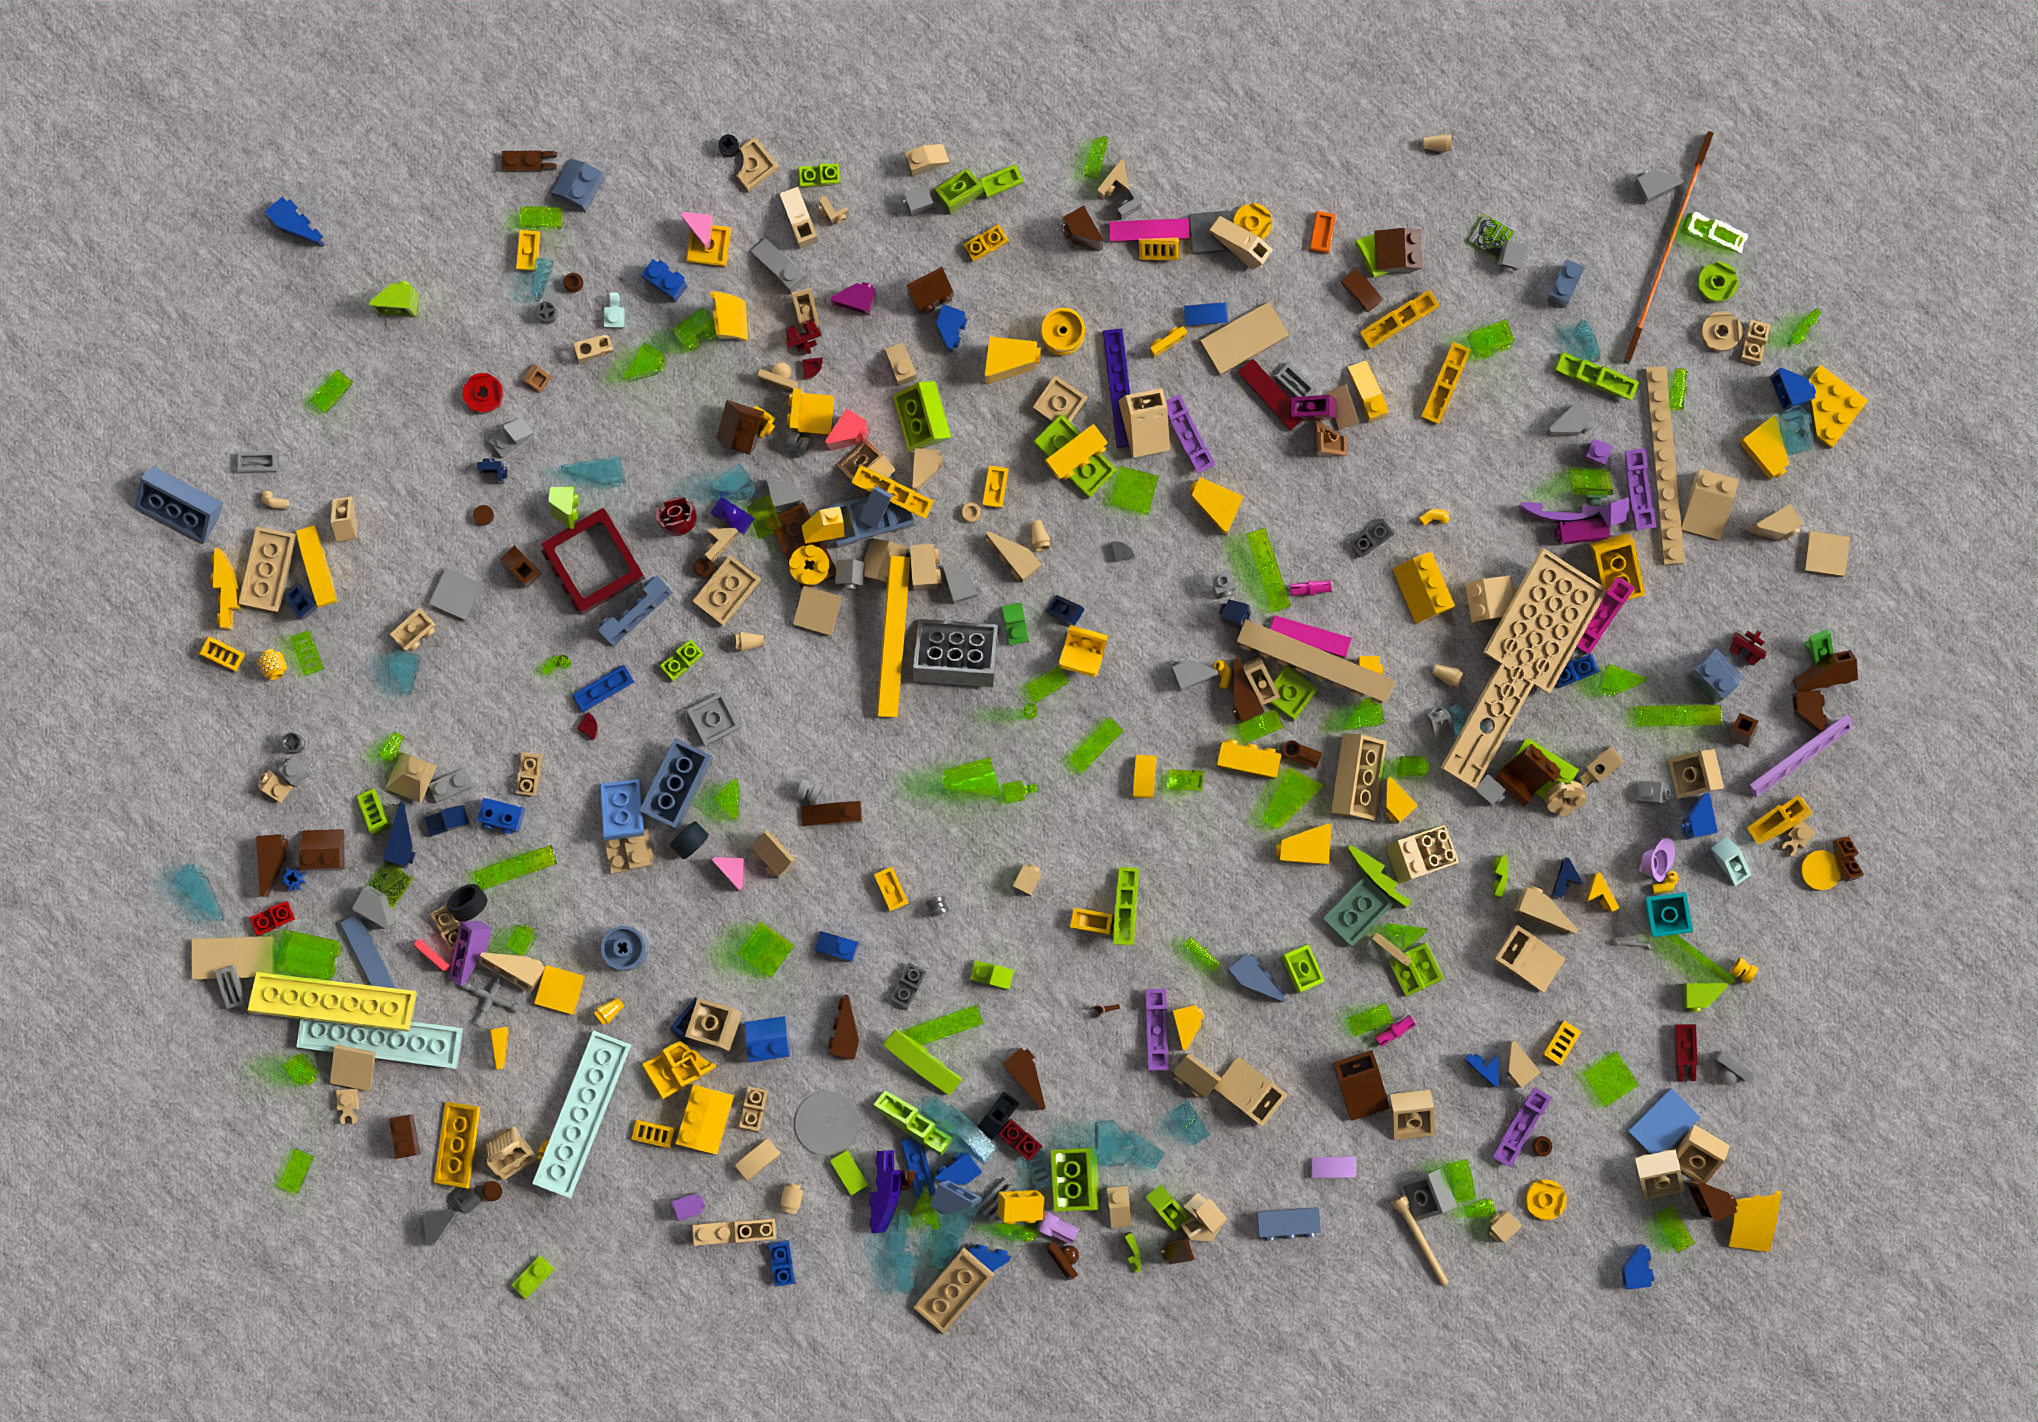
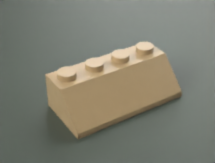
(1359, 776)

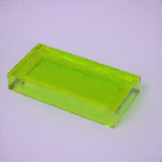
(1047, 684)
(296, 1171)

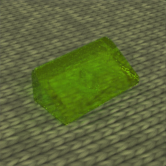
(1096, 157)

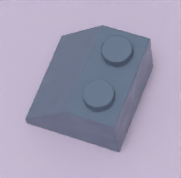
(578, 184)

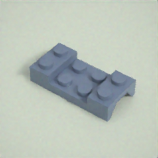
(855, 530)
(656, 592)

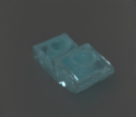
(1587, 335)
(1460, 715)

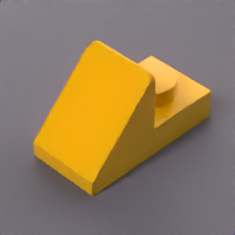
(1599, 887)

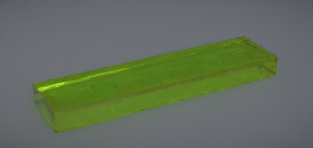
(1702, 958)
(945, 1026)

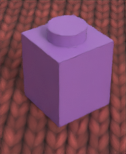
(1597, 453)
(688, 1206)

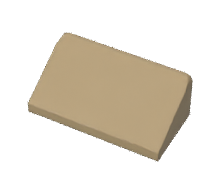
(1345, 410)

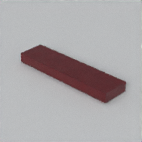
(1269, 393)

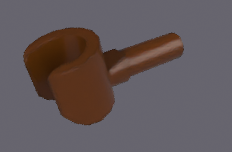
(1102, 1010)

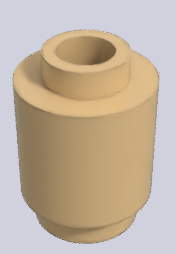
(791, 1198)

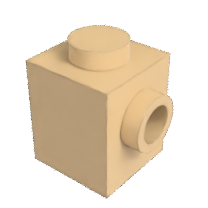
(1503, 1226)

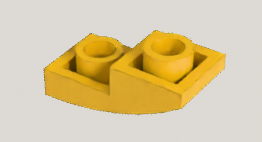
(986, 243)
(1144, 776)

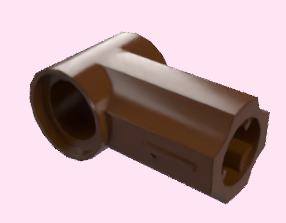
(1302, 754)

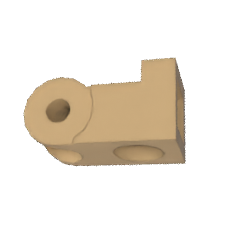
(592, 348)

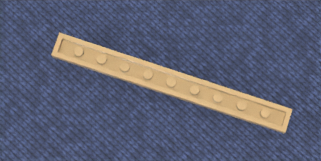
(1664, 465)

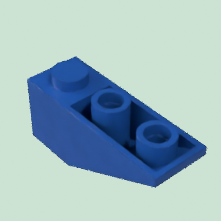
(289, 221)

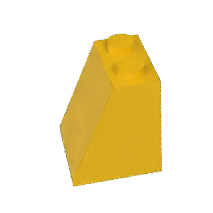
(1010, 358)

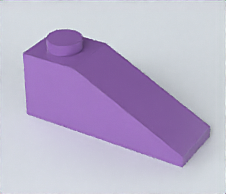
(470, 943)

